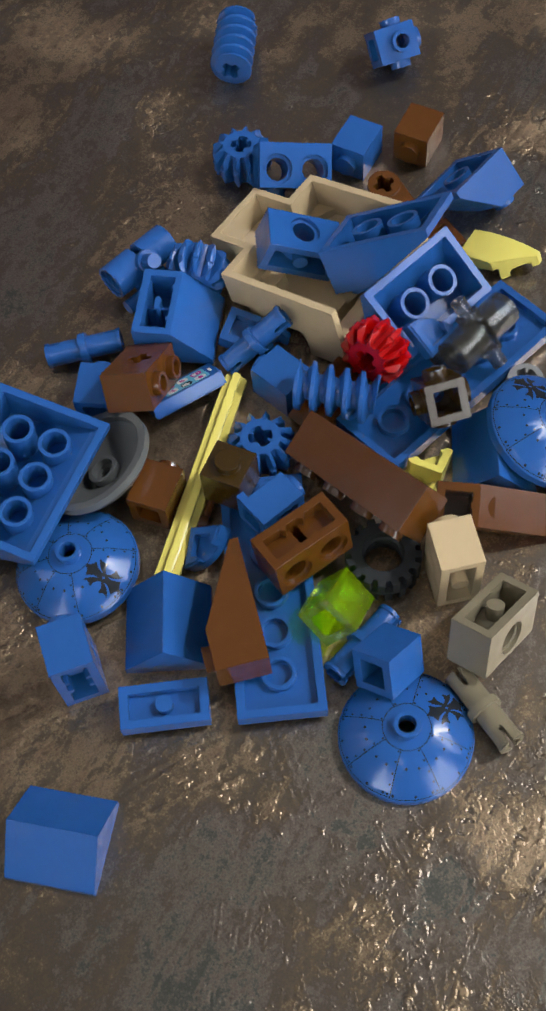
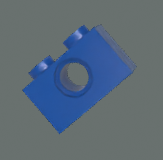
(292, 242)

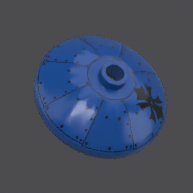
(519, 425)
(88, 581)
(404, 765)

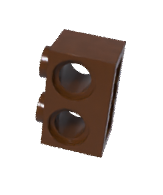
(302, 543)

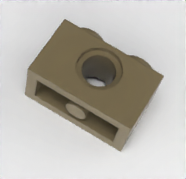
(492, 625)

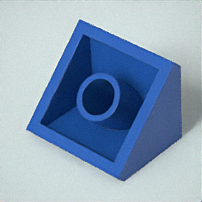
(477, 459)
(167, 624)
(59, 839)

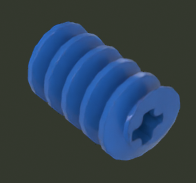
(234, 44)
(335, 391)

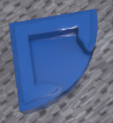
(428, 335)
(205, 546)

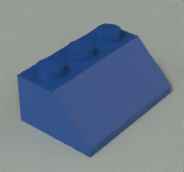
(426, 285)

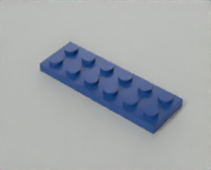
(400, 434)
(295, 654)

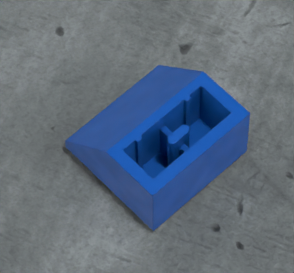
(180, 312)

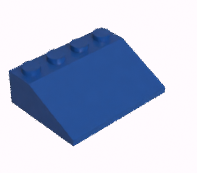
(41, 466)

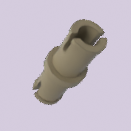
(484, 709)

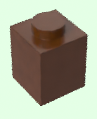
(418, 135)
(157, 493)

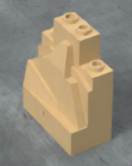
(309, 302)

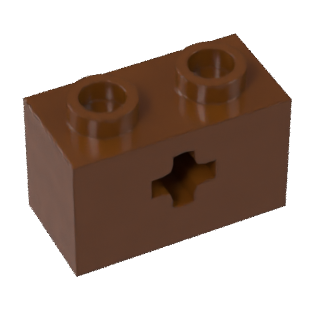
(140, 377)

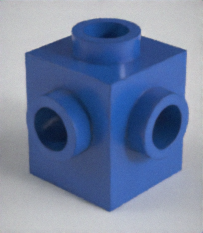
(393, 43)

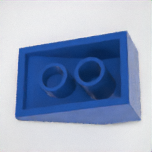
(377, 240)

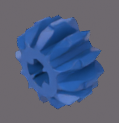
(235, 155)
(200, 262)
(267, 440)

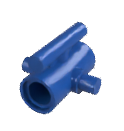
(128, 267)

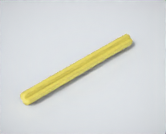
(193, 498)

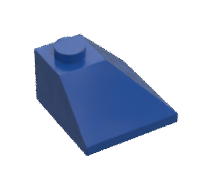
(478, 182)

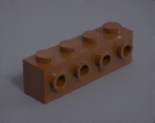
(366, 478)

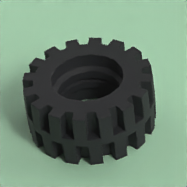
(383, 582)

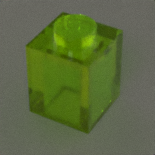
(336, 606)

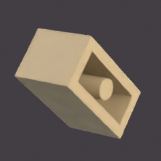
(453, 559)

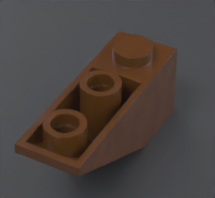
(495, 507)

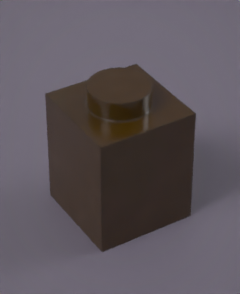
(229, 473)

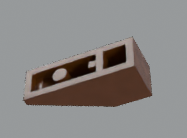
(233, 626)

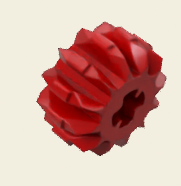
(376, 348)

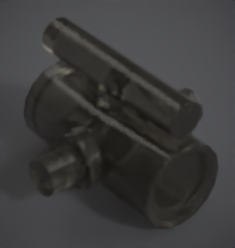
(477, 333)

